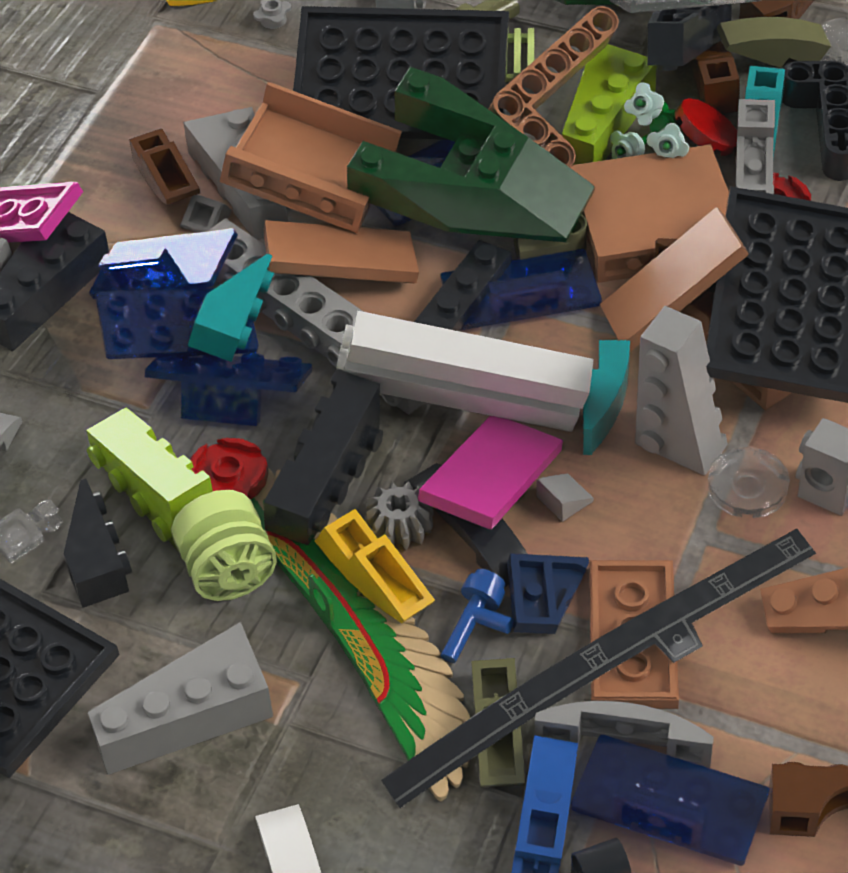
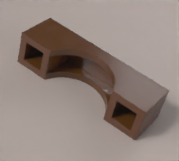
(805, 797)

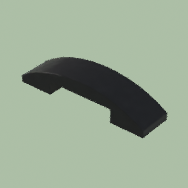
(490, 546)

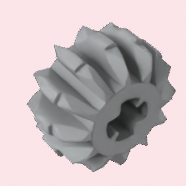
(399, 515)

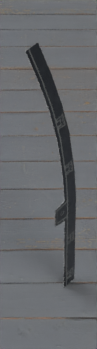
(664, 625)

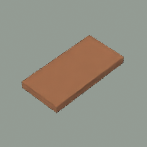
(340, 252)
(675, 276)
(617, 595)

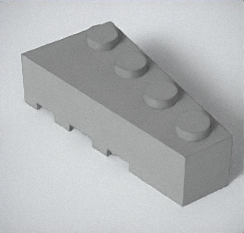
(208, 143)
(676, 392)
(183, 703)

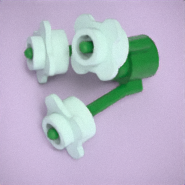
(665, 131)

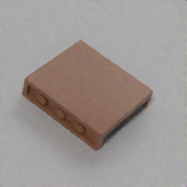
(300, 156)
(644, 201)

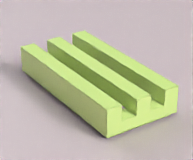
(518, 38)

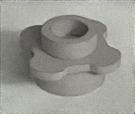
(272, 13)

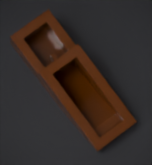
(163, 167)

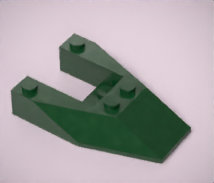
(487, 184)

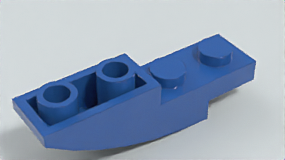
(545, 806)

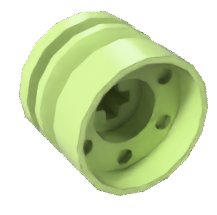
(223, 545)

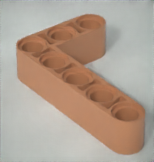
(545, 83)

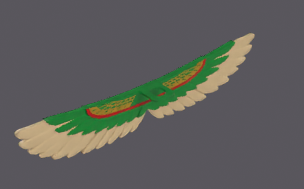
(390, 656)

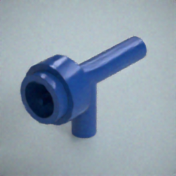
(485, 594)

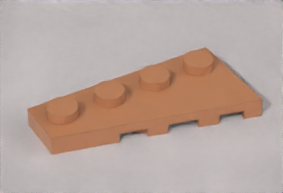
(808, 604)

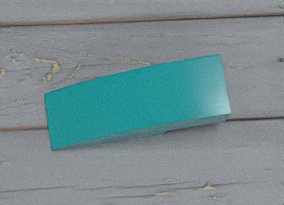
(606, 392)

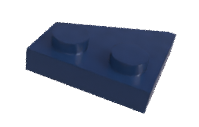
(542, 589)

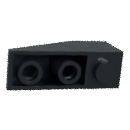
(90, 551)

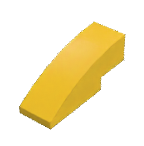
(374, 567)

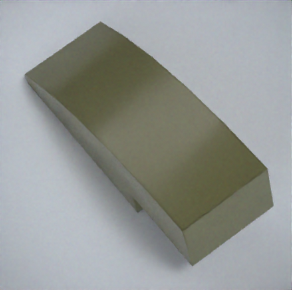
(774, 39)
(503, 761)

